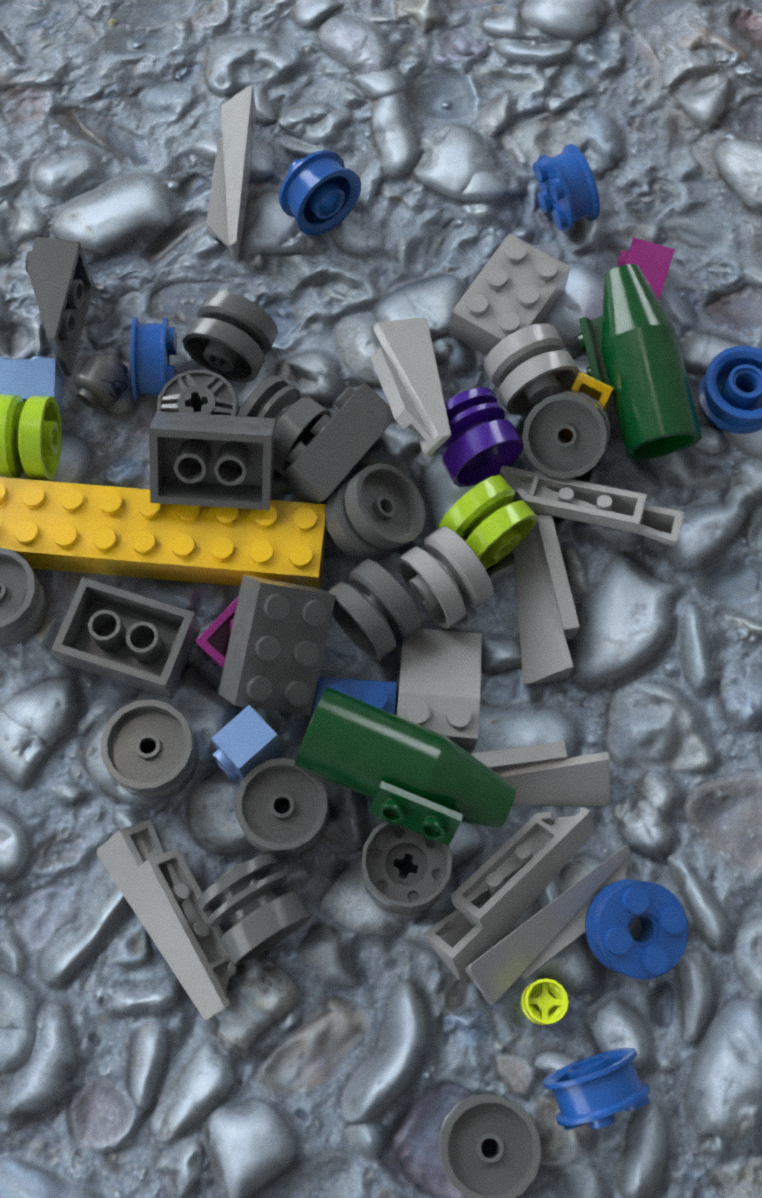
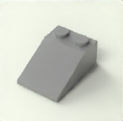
(442, 683)

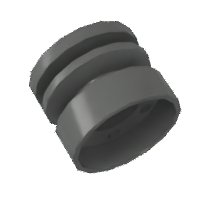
(198, 391)
(292, 415)
(390, 846)
(250, 902)

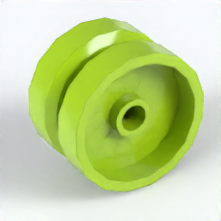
(30, 437)
(490, 520)

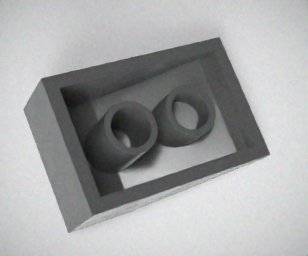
(62, 294)

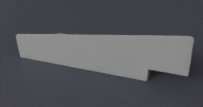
(232, 171)
(412, 380)
(594, 504)
(544, 605)
(549, 777)
(506, 887)
(165, 902)
(544, 932)

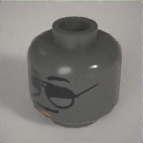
(101, 381)

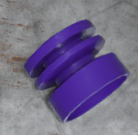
(478, 438)

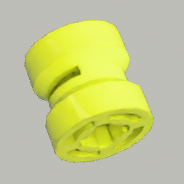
(551, 1001)

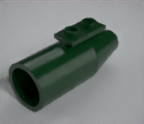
(641, 358)
(406, 768)

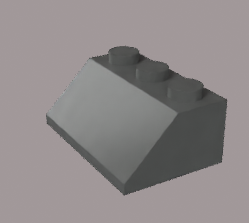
(337, 444)

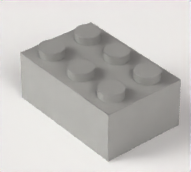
(508, 294)

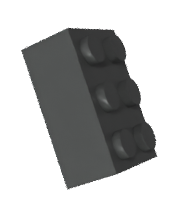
(211, 460)
(126, 637)
(276, 645)

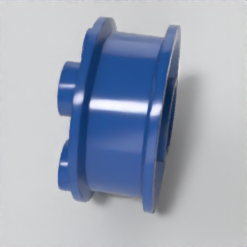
(567, 188)
(319, 192)
(151, 356)
(723, 401)
(662, 932)
(597, 1089)

